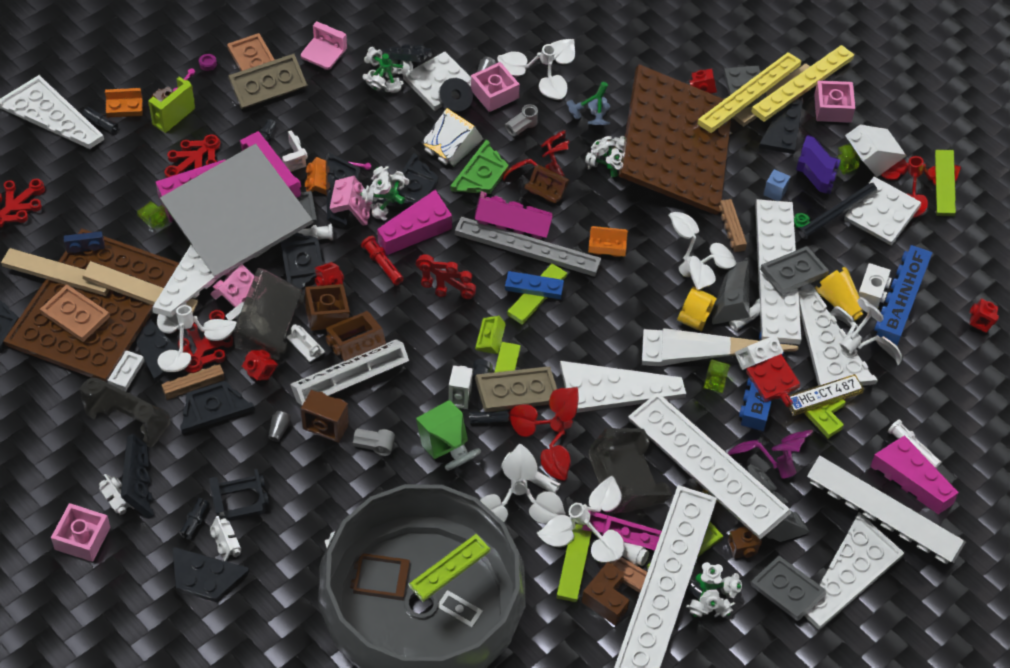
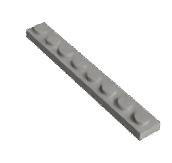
(528, 246)

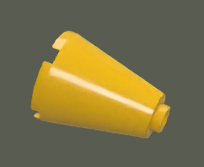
(841, 292)

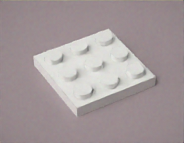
(430, 76)
(883, 212)

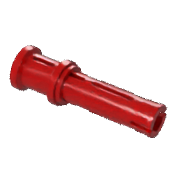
(378, 254)

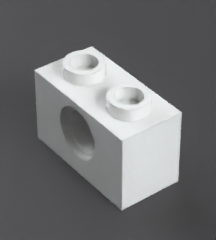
(873, 284)
(460, 386)

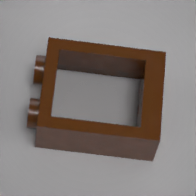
(357, 345)
(403, 572)

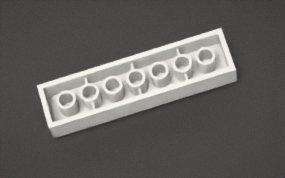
(889, 511)

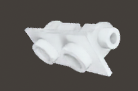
(305, 343)
(110, 488)
(221, 531)

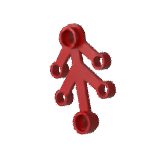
(209, 144)
(36, 187)
(427, 265)
(205, 345)

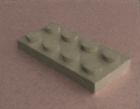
(267, 81)
(515, 387)

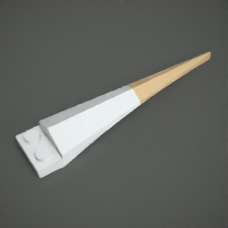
(678, 346)

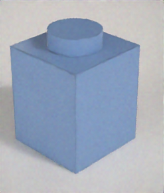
(776, 185)

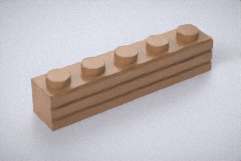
(732, 225)
(193, 381)

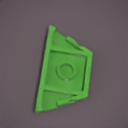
(481, 172)

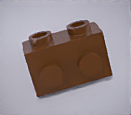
(547, 184)

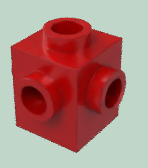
(704, 81)
(328, 275)
(983, 315)
(259, 364)

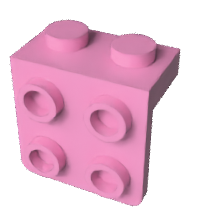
(325, 46)
(347, 197)
(234, 286)

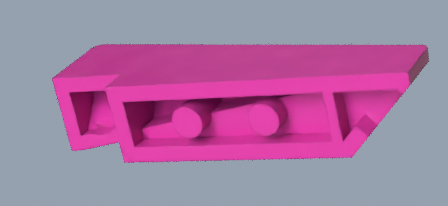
(629, 531)

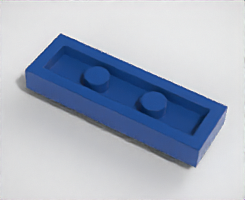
(534, 285)

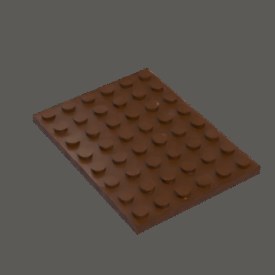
(668, 147)
(106, 346)

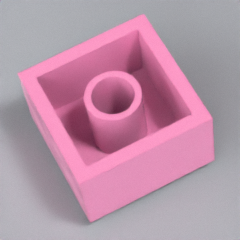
(494, 86)
(834, 101)
(80, 532)

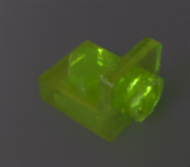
(152, 214)

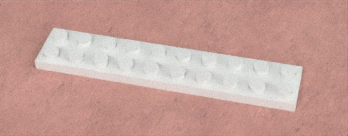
(775, 239)
(710, 466)
(666, 580)

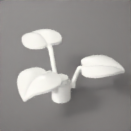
(560, 51)
(701, 274)
(214, 330)
(853, 339)
(520, 467)
(559, 529)

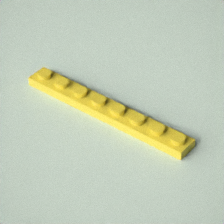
(802, 83)
(749, 92)

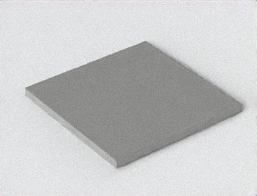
(236, 211)

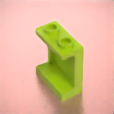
(174, 107)

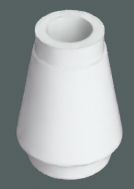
(636, 554)

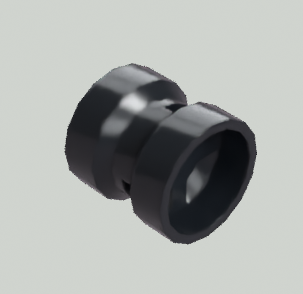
(481, 366)

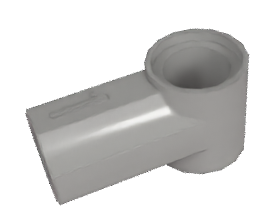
(526, 119)
(378, 441)

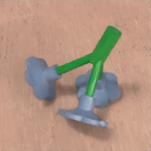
(597, 105)

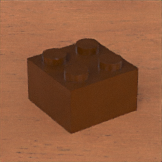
(325, 306)
(325, 415)

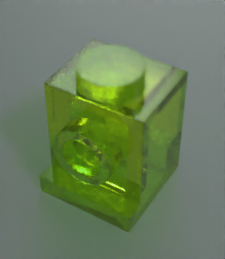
(848, 157)
(716, 376)

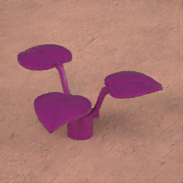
(789, 443)

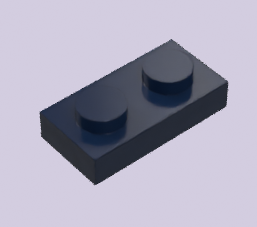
(84, 242)

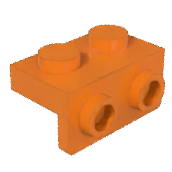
(316, 176)
(608, 241)

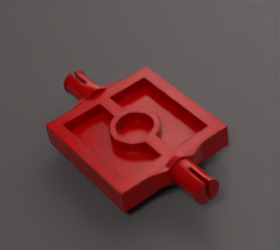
(774, 379)

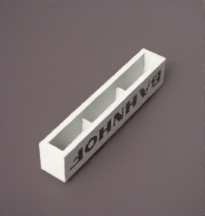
(351, 371)

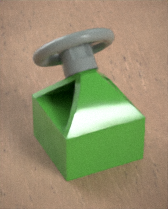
(443, 432)

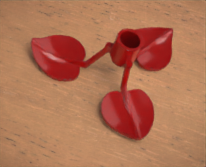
(553, 166)
(915, 168)
(523, 419)

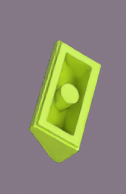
(490, 335)

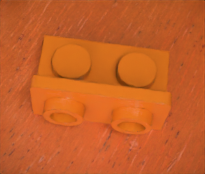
(124, 102)

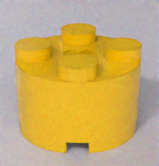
(696, 309)

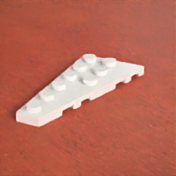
(48, 109)
(185, 283)
(823, 341)
(613, 387)
(857, 564)

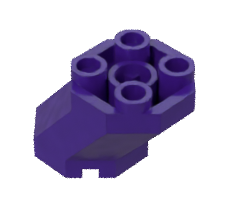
(818, 165)

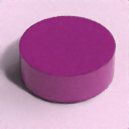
(207, 62)

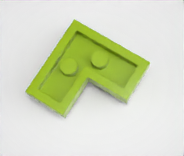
(825, 419)

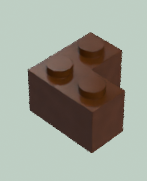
(603, 594)

